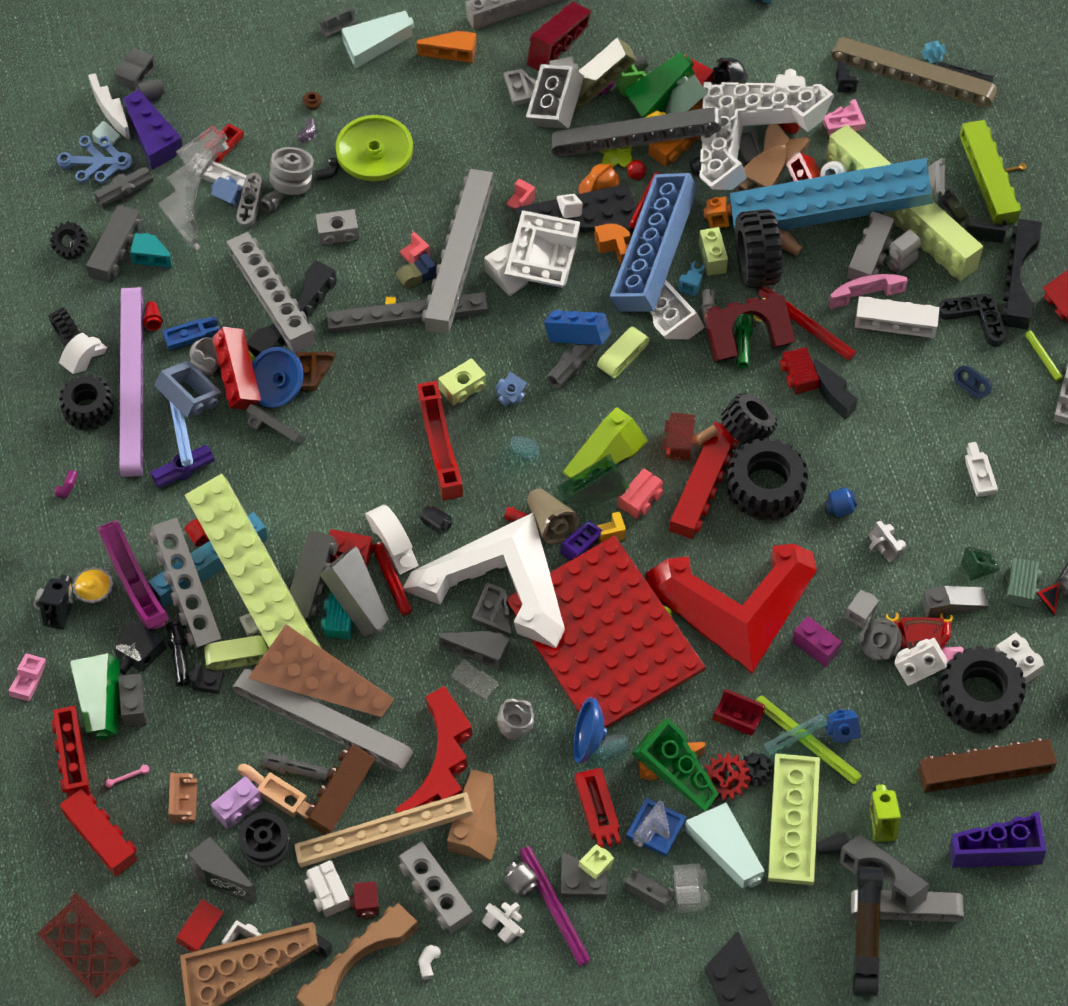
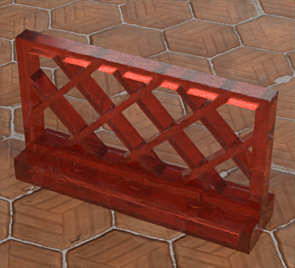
(97, 927)

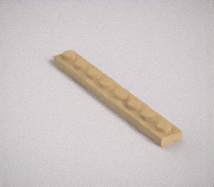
(383, 829)

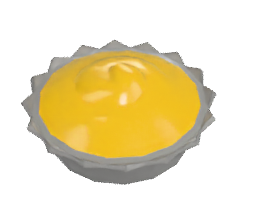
(92, 585)

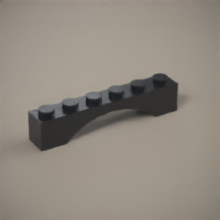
(318, 281)
(1019, 305)

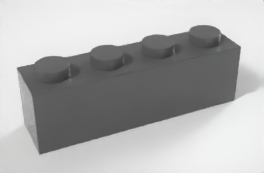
(114, 244)
(307, 582)

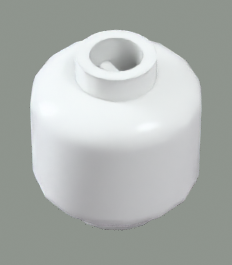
(833, 167)

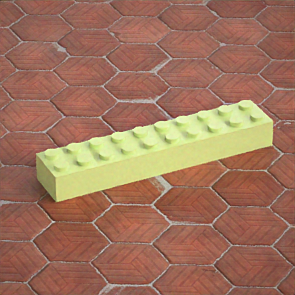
(938, 232)
(246, 560)

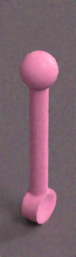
(144, 770)

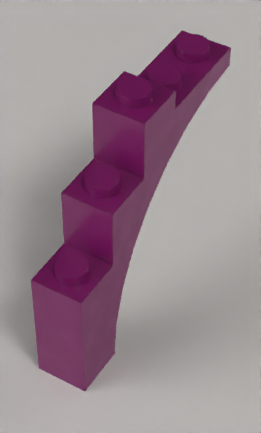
(134, 583)

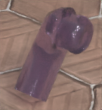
(309, 132)

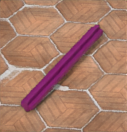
(555, 908)

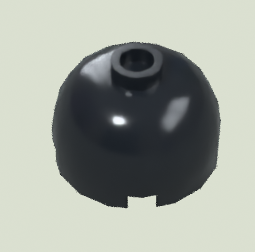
(730, 71)

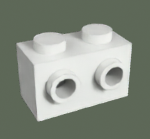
(1019, 650)
(920, 661)

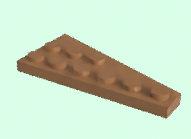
(229, 969)

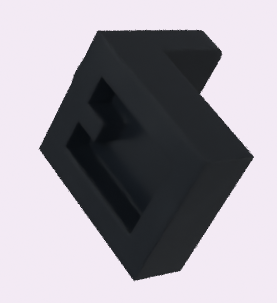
(843, 80)
(206, 679)

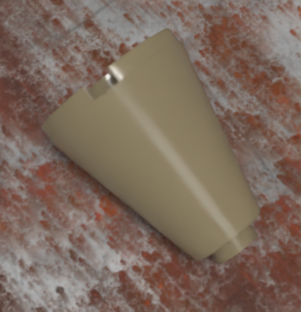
(552, 516)

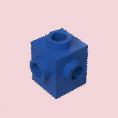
(843, 726)

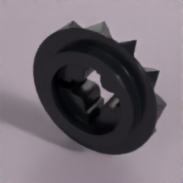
(764, 775)

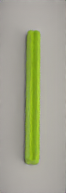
(811, 742)

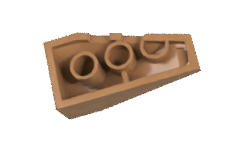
(476, 834)

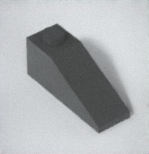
(952, 600)
(480, 646)

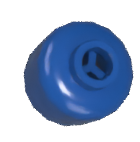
(841, 502)

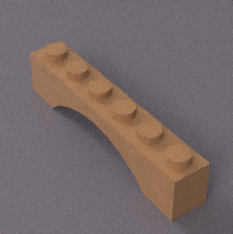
(390, 930)

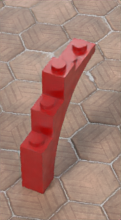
(450, 759)

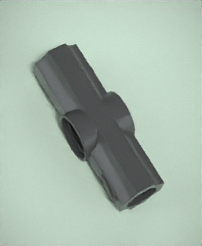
(123, 187)
(571, 363)

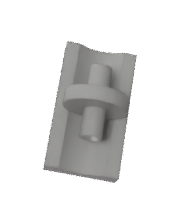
(883, 540)

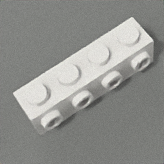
(897, 317)

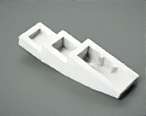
(111, 108)

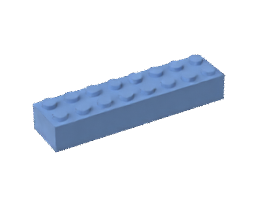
(654, 242)

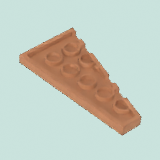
(309, 670)

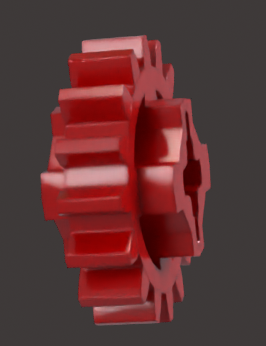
(735, 777)

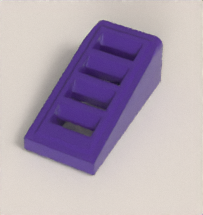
(571, 550)

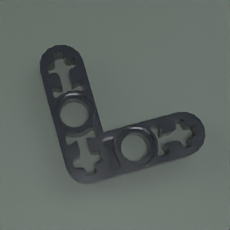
(977, 308)

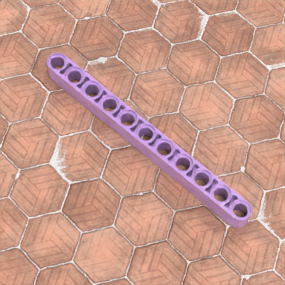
(131, 383)

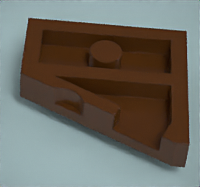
(314, 367)

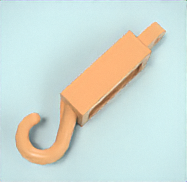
(276, 790)

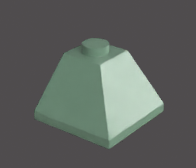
(685, 95)

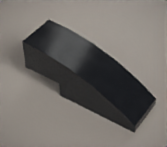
(834, 390)

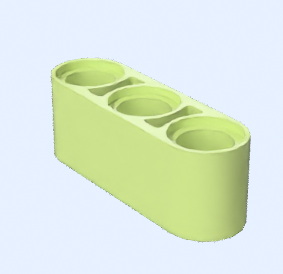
(623, 352)
(235, 652)

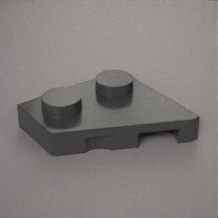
(493, 610)
(577, 882)

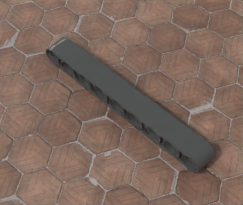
(636, 132)

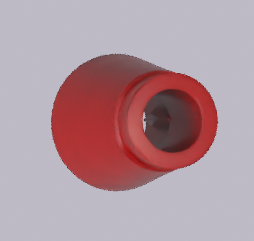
(152, 317)

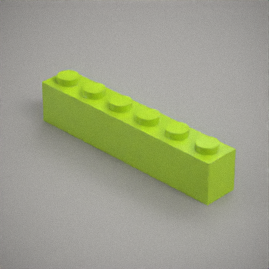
(990, 172)

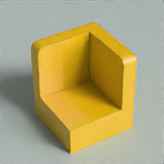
(615, 527)

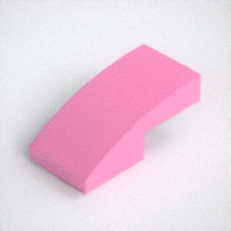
(28, 677)

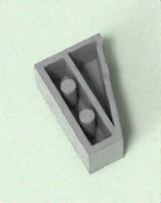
(872, 247)

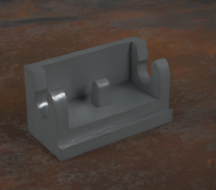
(648, 891)

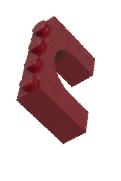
(770, 310)

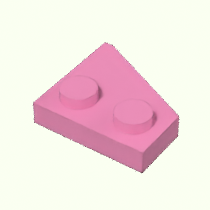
(849, 115)

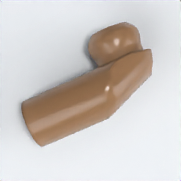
(700, 438)

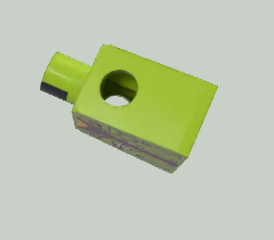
(884, 807)

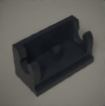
(987, 231)

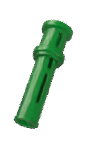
(744, 331)

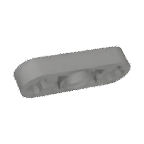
(252, 208)

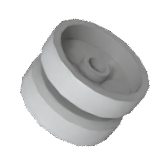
(291, 170)

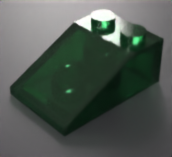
(597, 482)

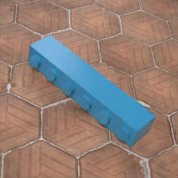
(206, 564)

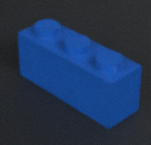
(577, 327)

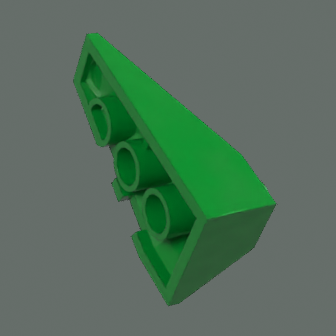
(672, 760)

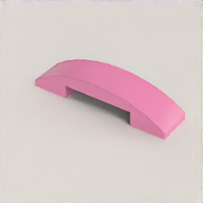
(889, 283)

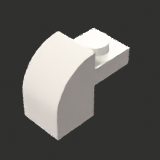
(80, 351)

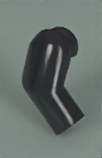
(330, 170)

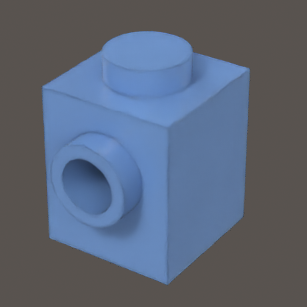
(227, 190)

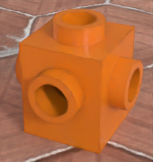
(718, 212)

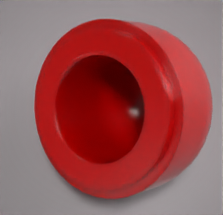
(636, 170)

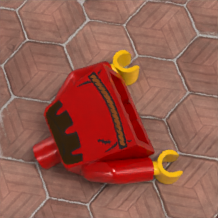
(917, 629)

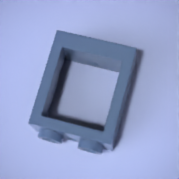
(169, 386)

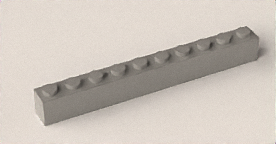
(458, 252)

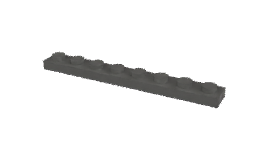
(398, 313)

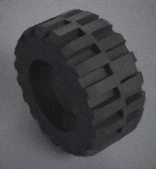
(758, 248)
(770, 456)
(988, 665)

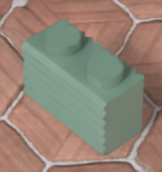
(1022, 582)

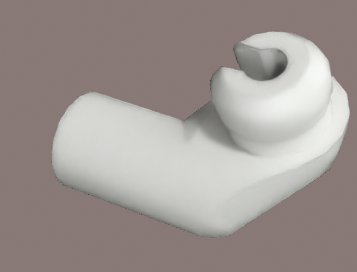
(430, 952)

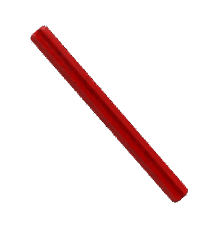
(814, 328)

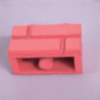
(640, 495)

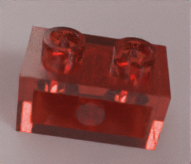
(680, 436)

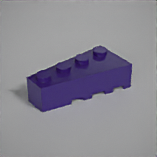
(152, 130)
(1000, 844)

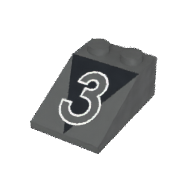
(219, 872)

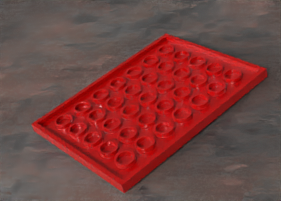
(615, 636)

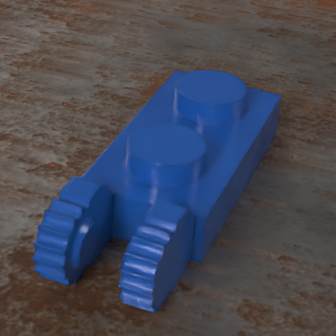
(190, 332)

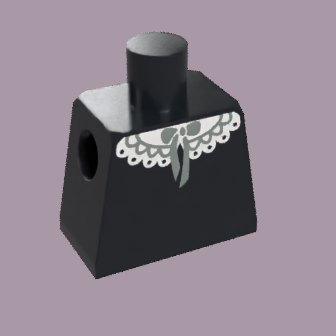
(56, 602)
(138, 647)

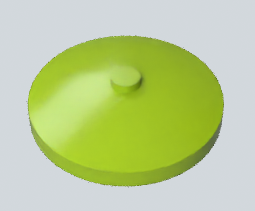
(374, 147)

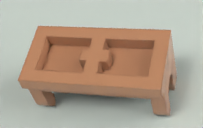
(182, 798)

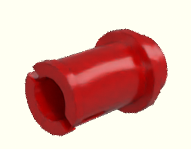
(512, 514)

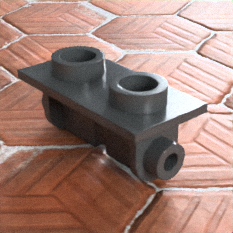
(335, 23)

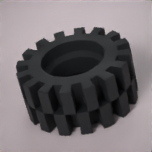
(60, 232)
(63, 325)

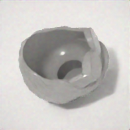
(204, 356)
(513, 720)

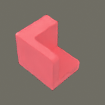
(523, 195)
(415, 249)

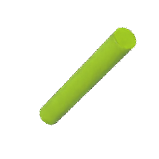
(1044, 356)

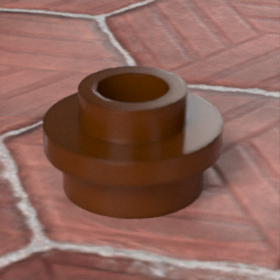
(312, 100)

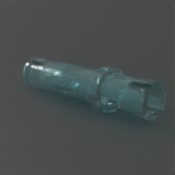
(772, 747)

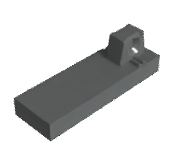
(259, 417)

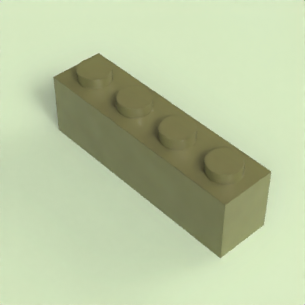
(604, 70)

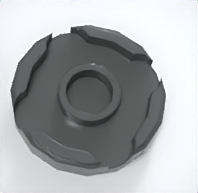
(881, 639)

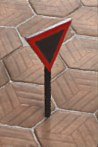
(1050, 594)

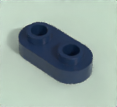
(974, 381)

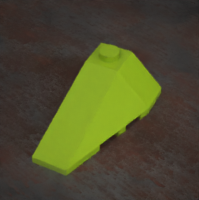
(614, 436)

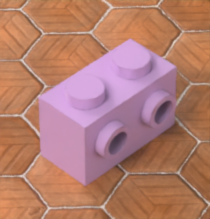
(236, 803)

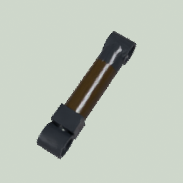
(867, 932)

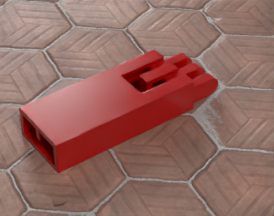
(595, 803)

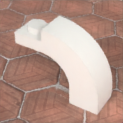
(394, 537)

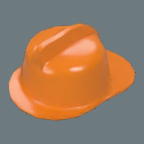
(600, 177)

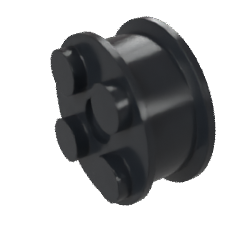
(264, 839)

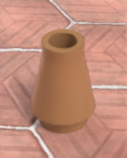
(789, 244)

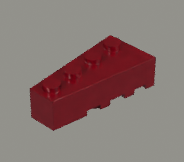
(557, 35)

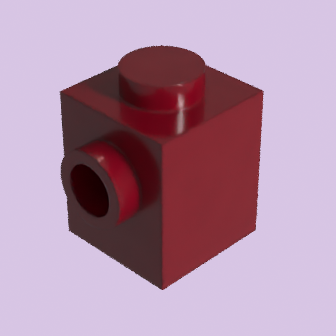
(365, 900)

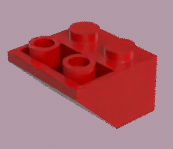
(349, 540)

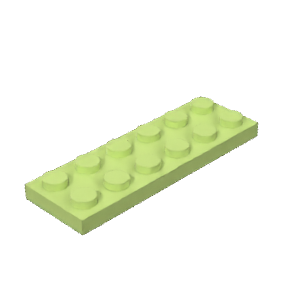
(794, 819)

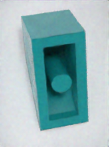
(150, 251)

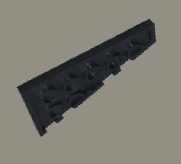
(599, 208)

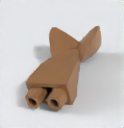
(768, 166)

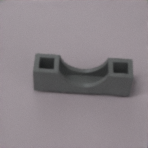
(907, 887)

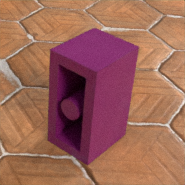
(816, 641)

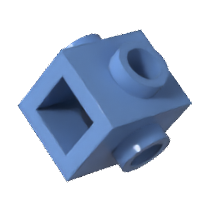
(511, 383)

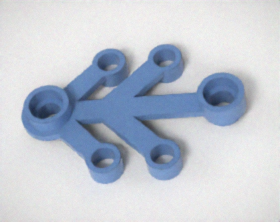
(97, 161)

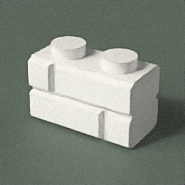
(327, 888)

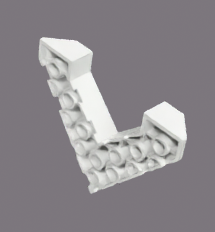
(753, 105)
(512, 547)

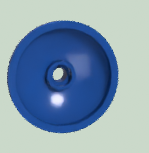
(270, 368)
(588, 731)

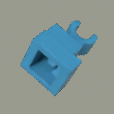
(692, 281)

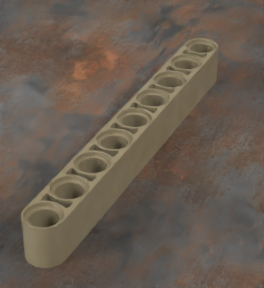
(914, 72)

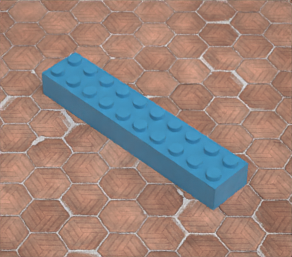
(840, 195)

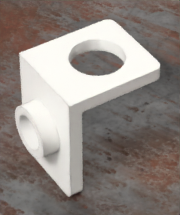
(246, 930)

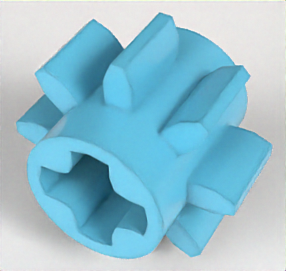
(933, 51)

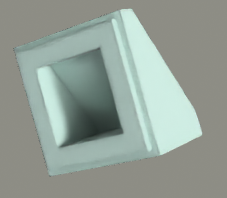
(105, 130)

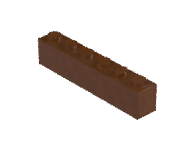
(986, 765)

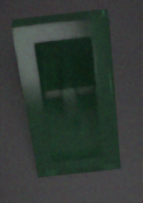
(978, 563)

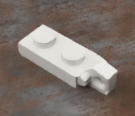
(980, 471)

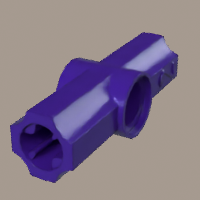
(173, 472)

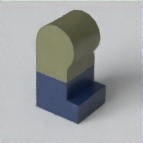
(417, 272)

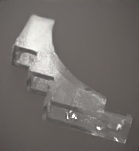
(196, 158)

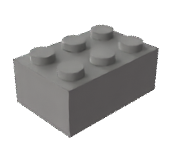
(555, 96)

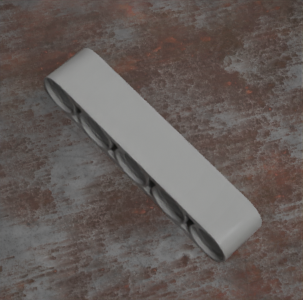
(937, 907)

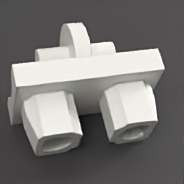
(495, 916)

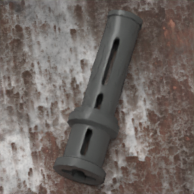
(285, 765)

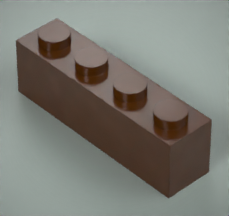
(339, 790)

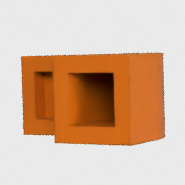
(612, 238)

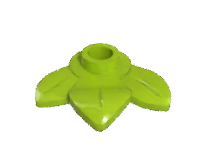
(617, 156)

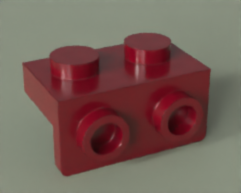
(739, 712)

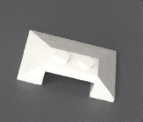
(543, 249)

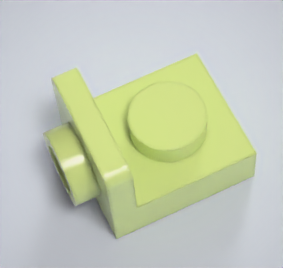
(596, 861)

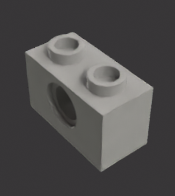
(337, 227)

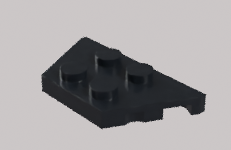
(735, 976)

